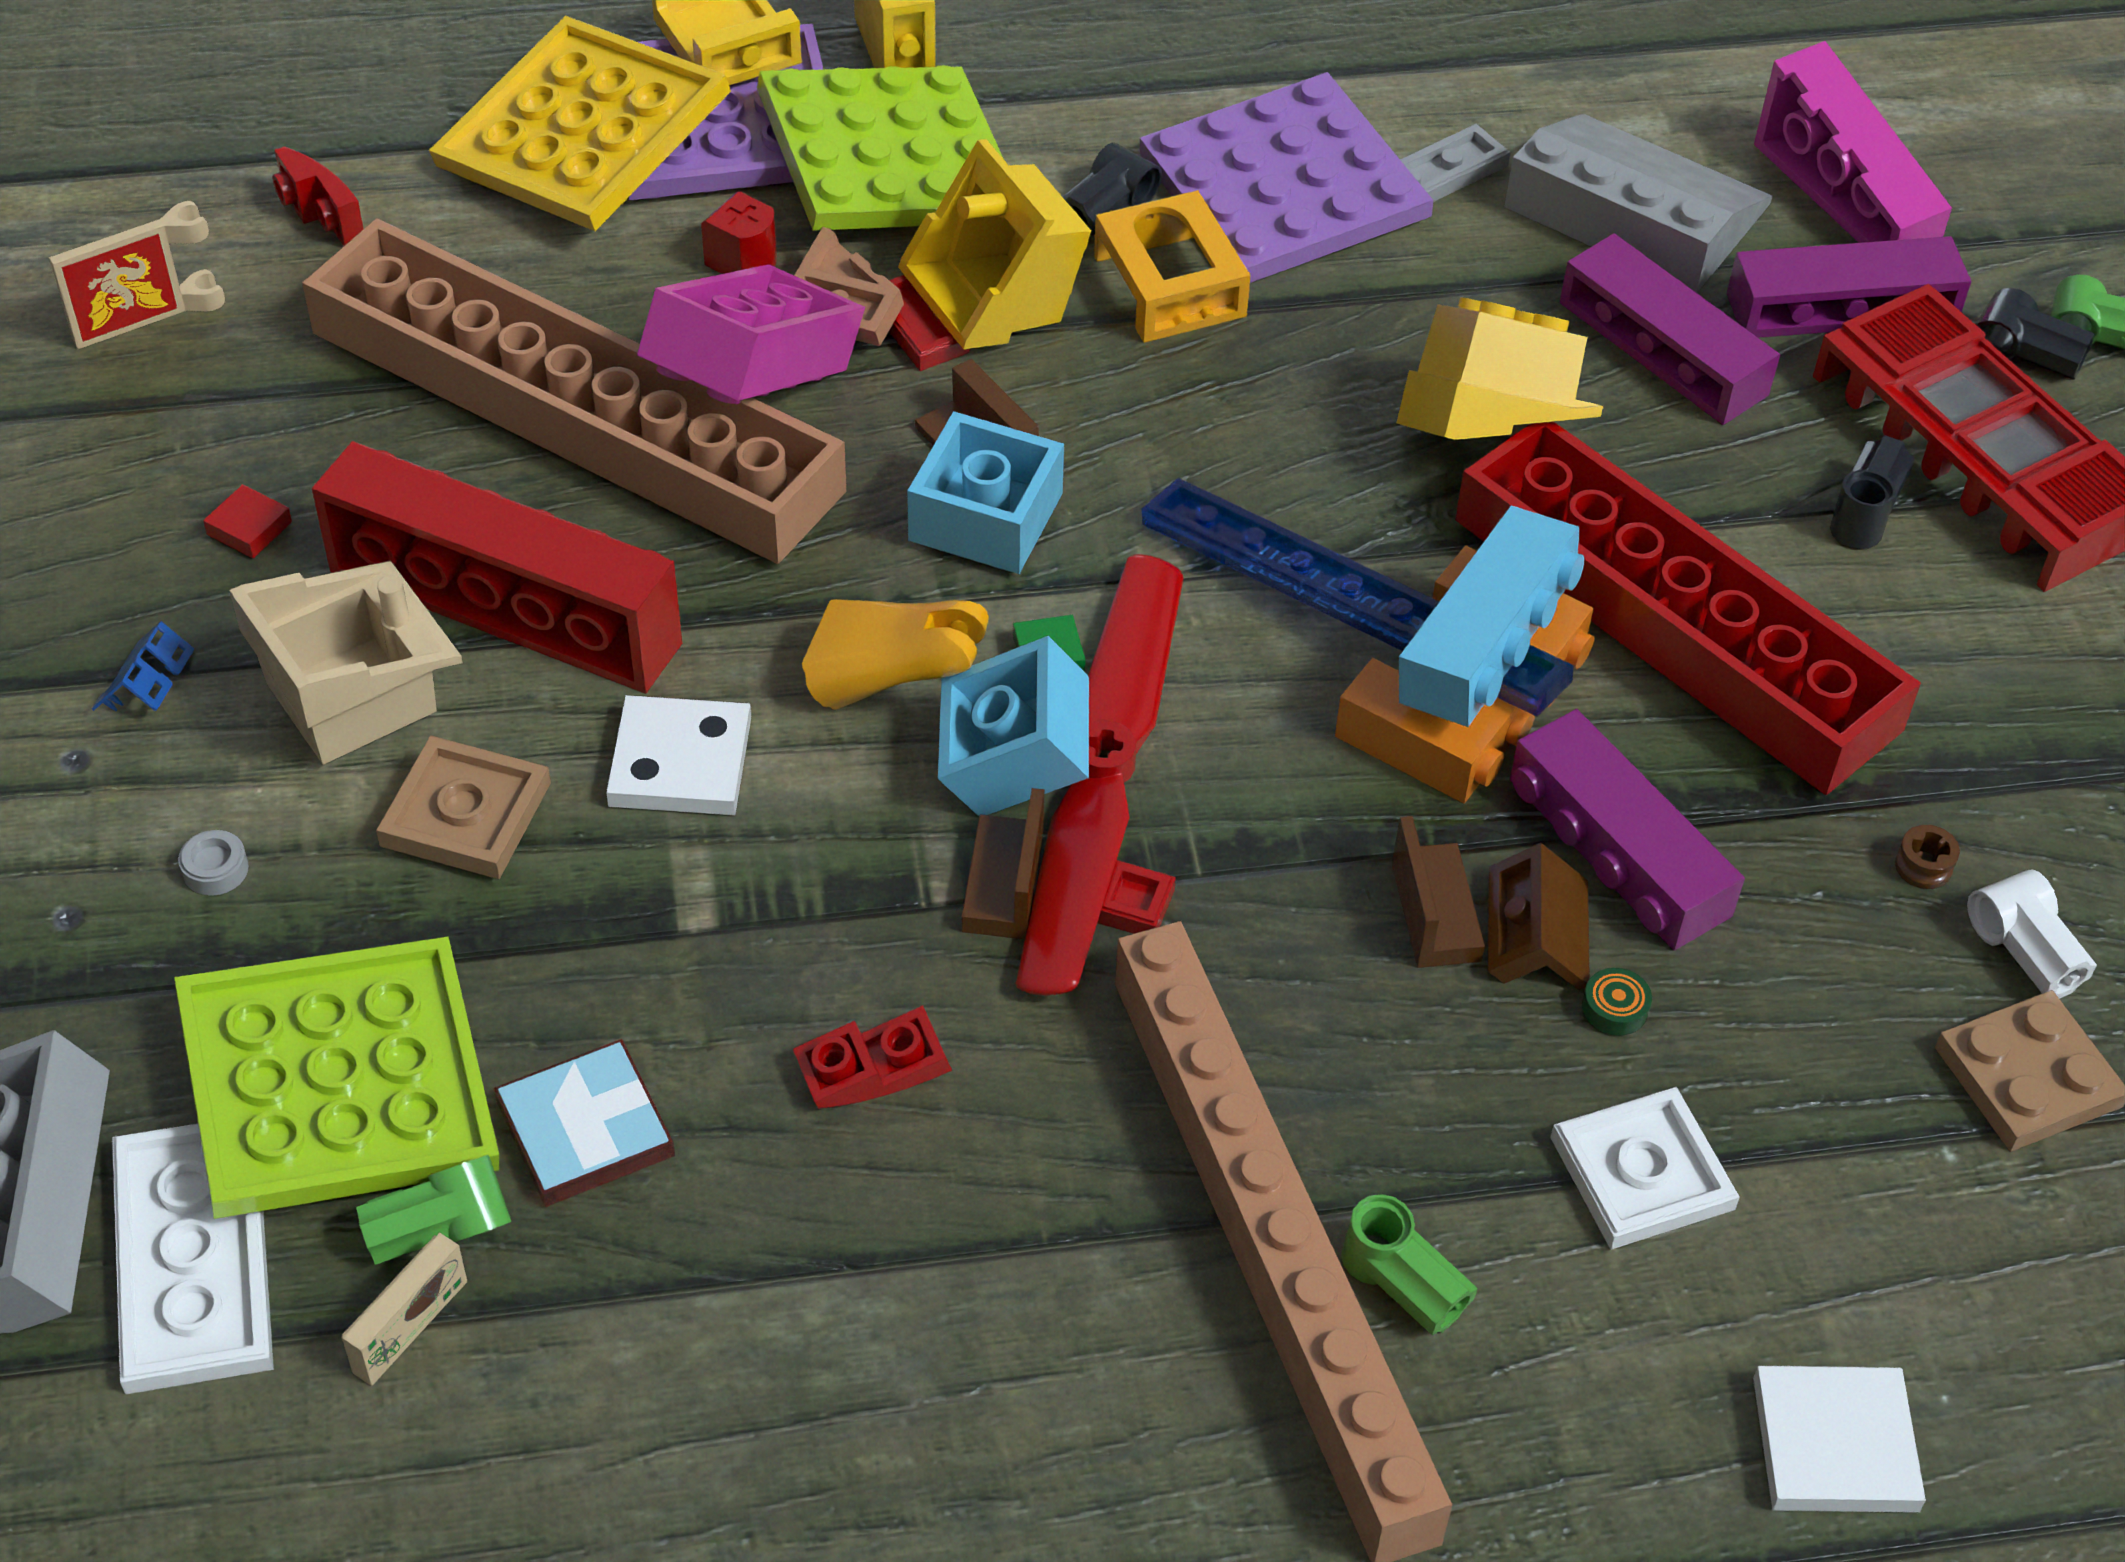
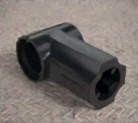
(1114, 182)
(2020, 330)
(1870, 493)

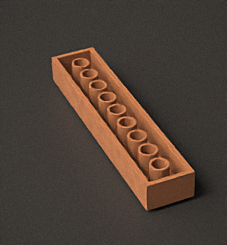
(576, 390)

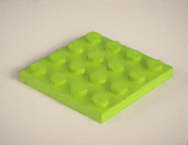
(873, 139)
(332, 1075)

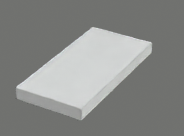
(185, 1281)

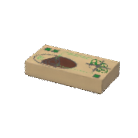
(404, 1308)

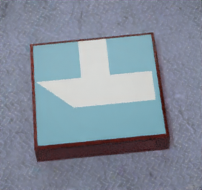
(584, 1122)

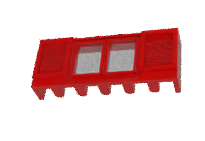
(1989, 424)

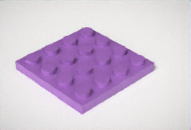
(731, 144)
(1290, 174)

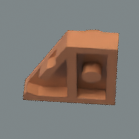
(851, 277)

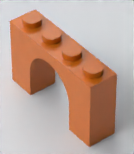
(1439, 750)

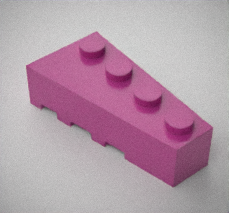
(1844, 151)

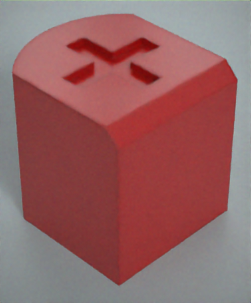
(739, 235)

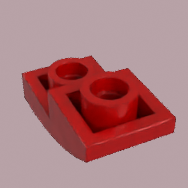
(316, 194)
(860, 1066)

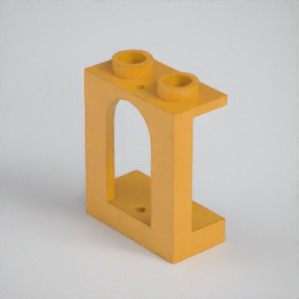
(1182, 301)

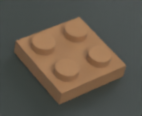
(464, 807)
(2031, 1070)

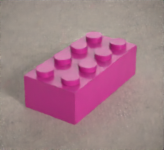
(749, 332)

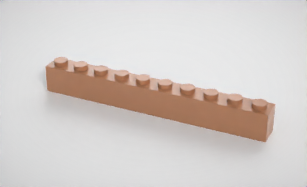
(1282, 1249)

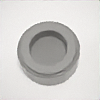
(213, 862)

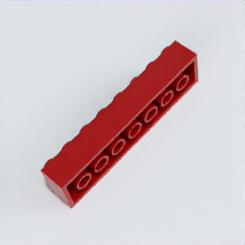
(1700, 608)

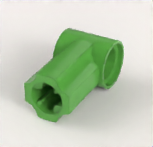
(2087, 305)
(452, 1203)
(1407, 1267)

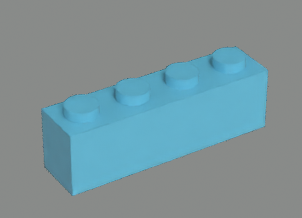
(1490, 616)

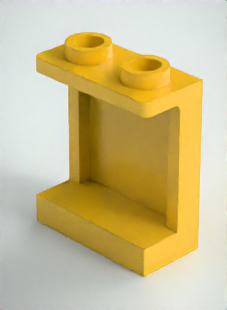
(898, 31)
(731, 35)

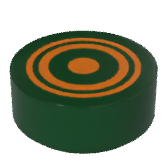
(1617, 1001)

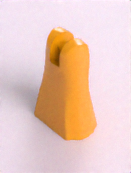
(886, 644)

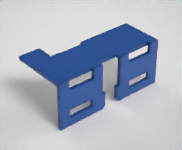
(147, 675)

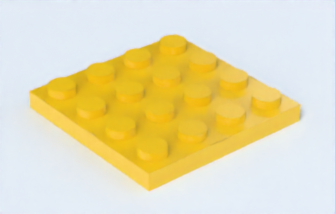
(580, 122)

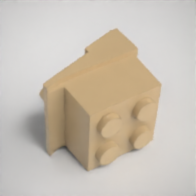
(345, 653)

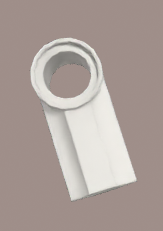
(2025, 919)

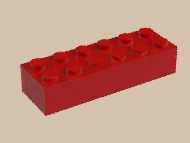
(503, 565)

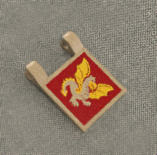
(133, 279)

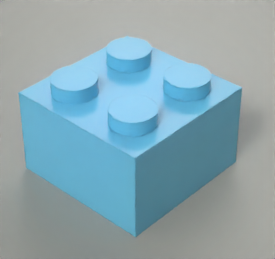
(985, 492)
(1014, 727)

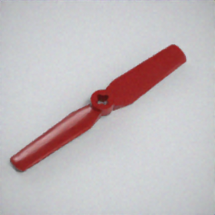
(1094, 813)

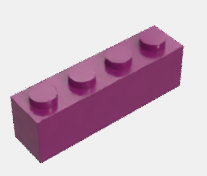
(1829, 284)
(1669, 328)
(1625, 829)

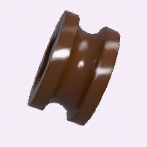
(1922, 872)

